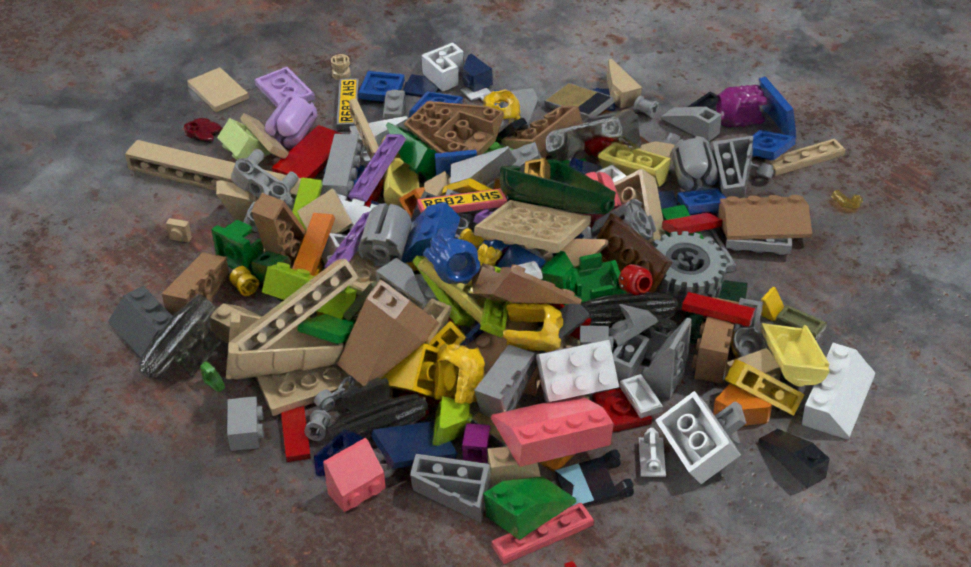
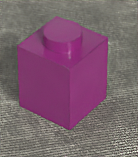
(476, 443)

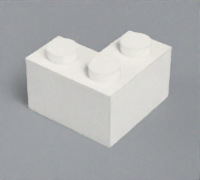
(443, 65)

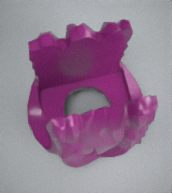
(741, 106)

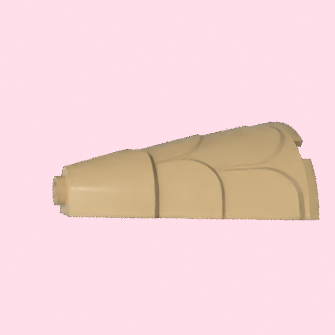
(287, 354)

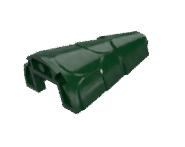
(564, 190)

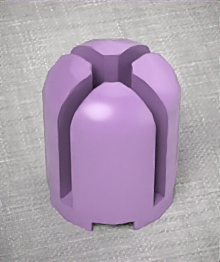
(291, 120)

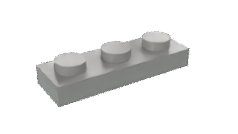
(778, 246)

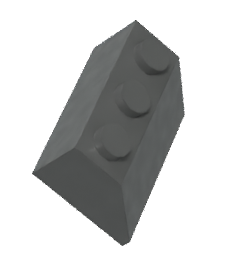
(139, 319)

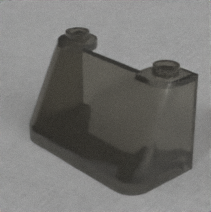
(569, 138)

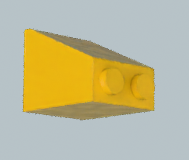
(415, 372)

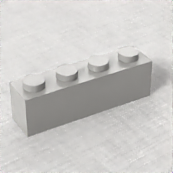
(342, 164)

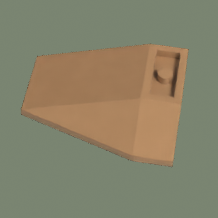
(456, 126)
(517, 286)
(384, 334)

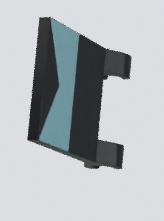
(591, 480)

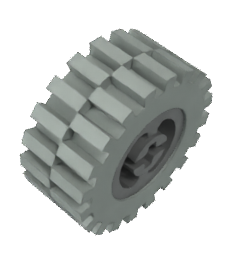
(695, 266)

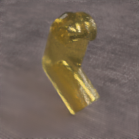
(843, 201)

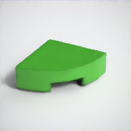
(211, 377)

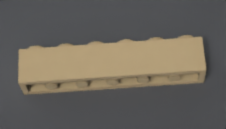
(297, 307)

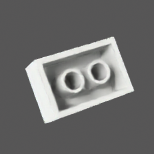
(577, 370)
(697, 437)

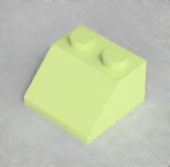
(239, 140)

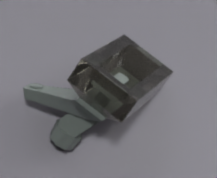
(663, 330)

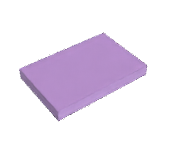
(280, 83)

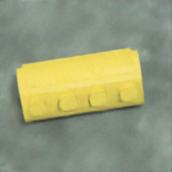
(398, 181)
(460, 293)
(796, 354)

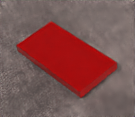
(308, 155)

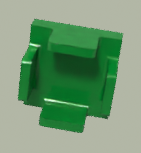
(231, 243)
(596, 278)

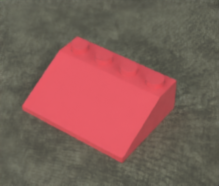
(554, 429)

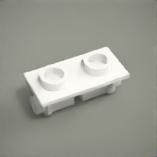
(652, 454)

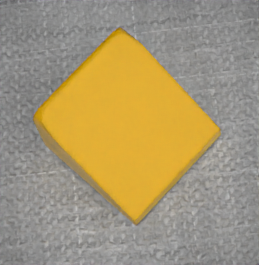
(771, 304)

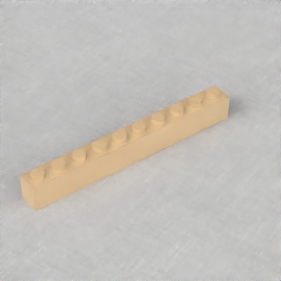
(184, 166)

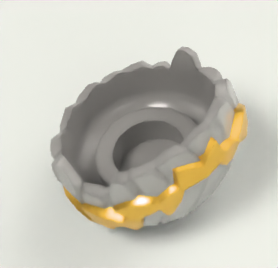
(747, 341)

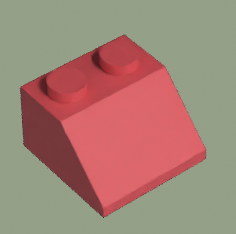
(354, 475)

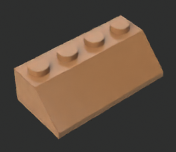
(765, 217)

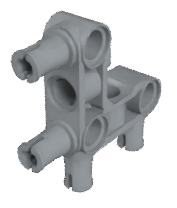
(257, 181)

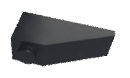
(797, 455)

